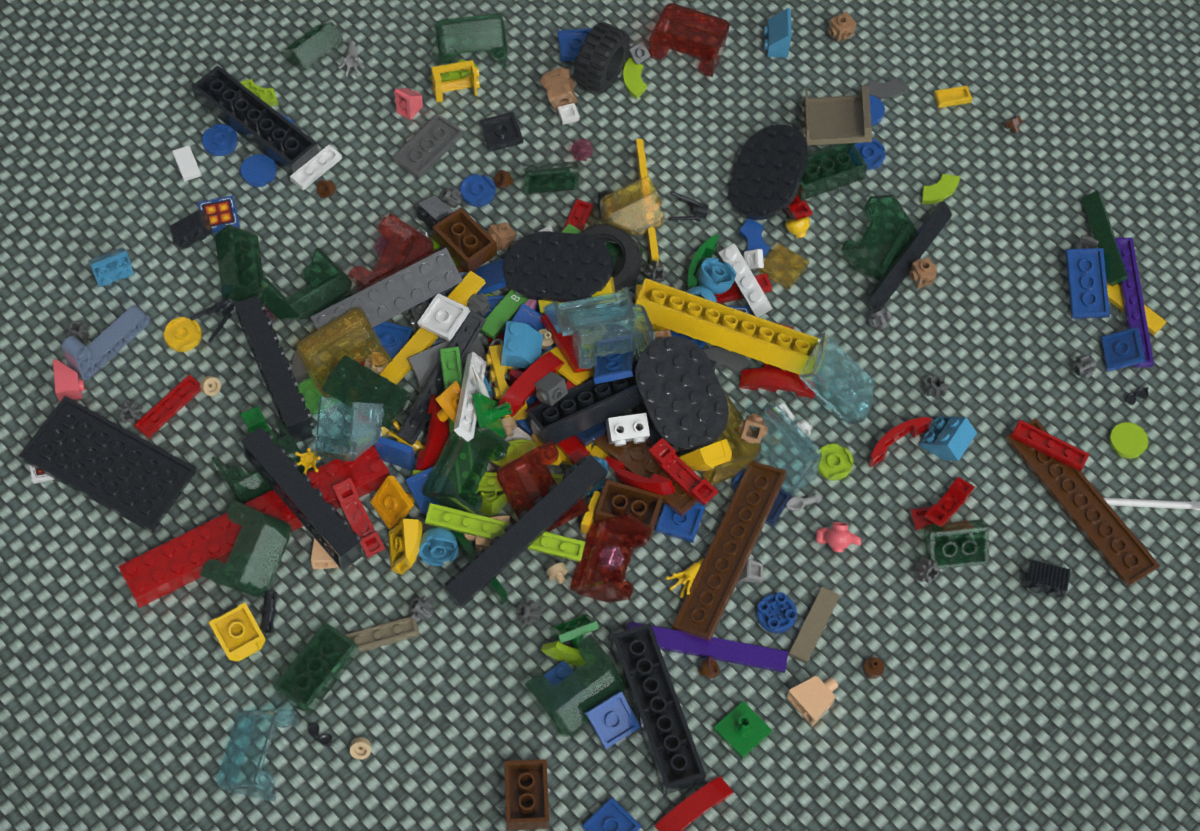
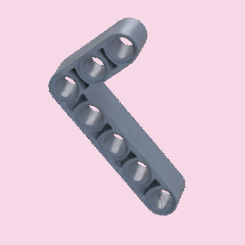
(90, 359)

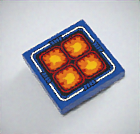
(221, 212)

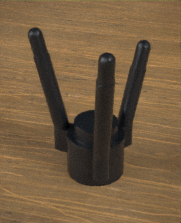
(699, 209)
(221, 308)

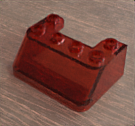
(691, 34)
(404, 247)
(530, 478)
(590, 576)

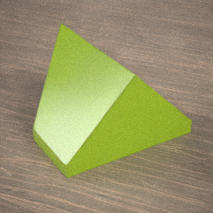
(492, 503)

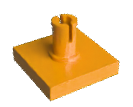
(449, 402)
(392, 502)

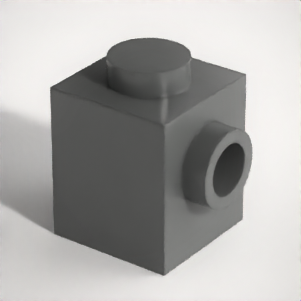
(551, 388)

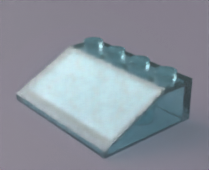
(839, 381)

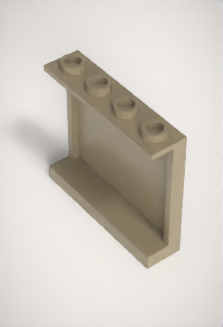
(837, 119)

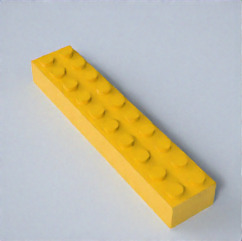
(726, 327)

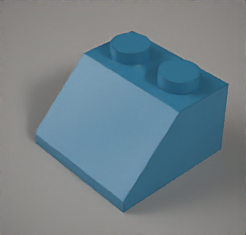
(778, 34)
(521, 345)

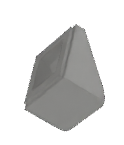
(752, 572)

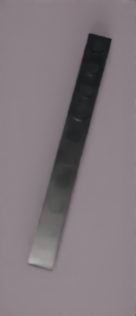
(525, 532)

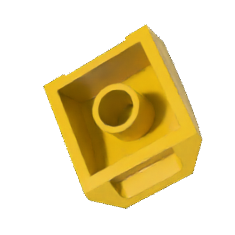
(708, 457)
(404, 544)
(238, 633)

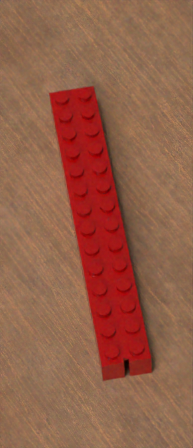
(184, 557)

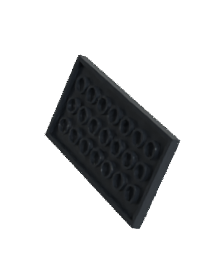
(108, 464)

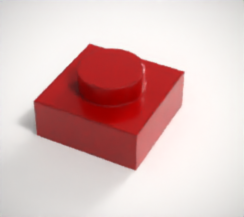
(918, 518)

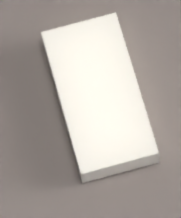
(186, 163)

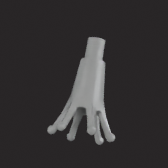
(351, 59)

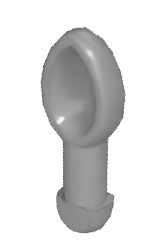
(798, 503)

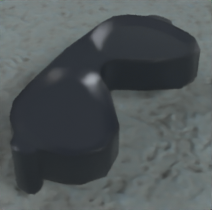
(1141, 393)
(314, 731)

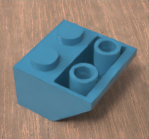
(111, 267)
(948, 437)

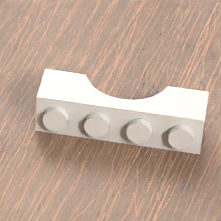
(746, 281)

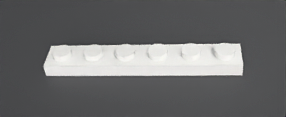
(466, 412)

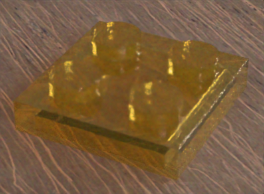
(784, 266)

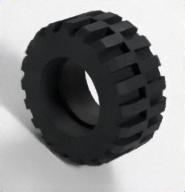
(601, 57)

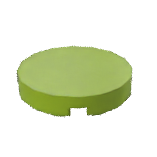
(1128, 440)
(835, 462)

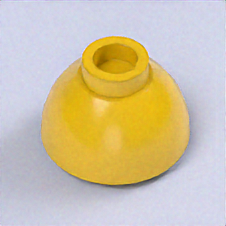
(798, 227)

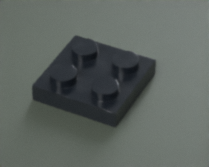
(501, 131)

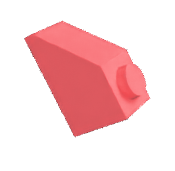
(407, 102)
(67, 382)

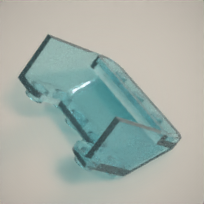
(613, 339)
(347, 431)

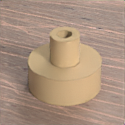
(547, 339)
(210, 385)
(509, 425)
(557, 573)
(360, 748)

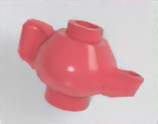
(837, 537)

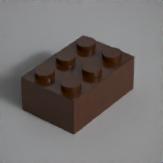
(465, 240)
(624, 499)
(526, 795)

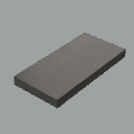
(427, 146)
(427, 360)

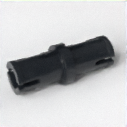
(268, 611)

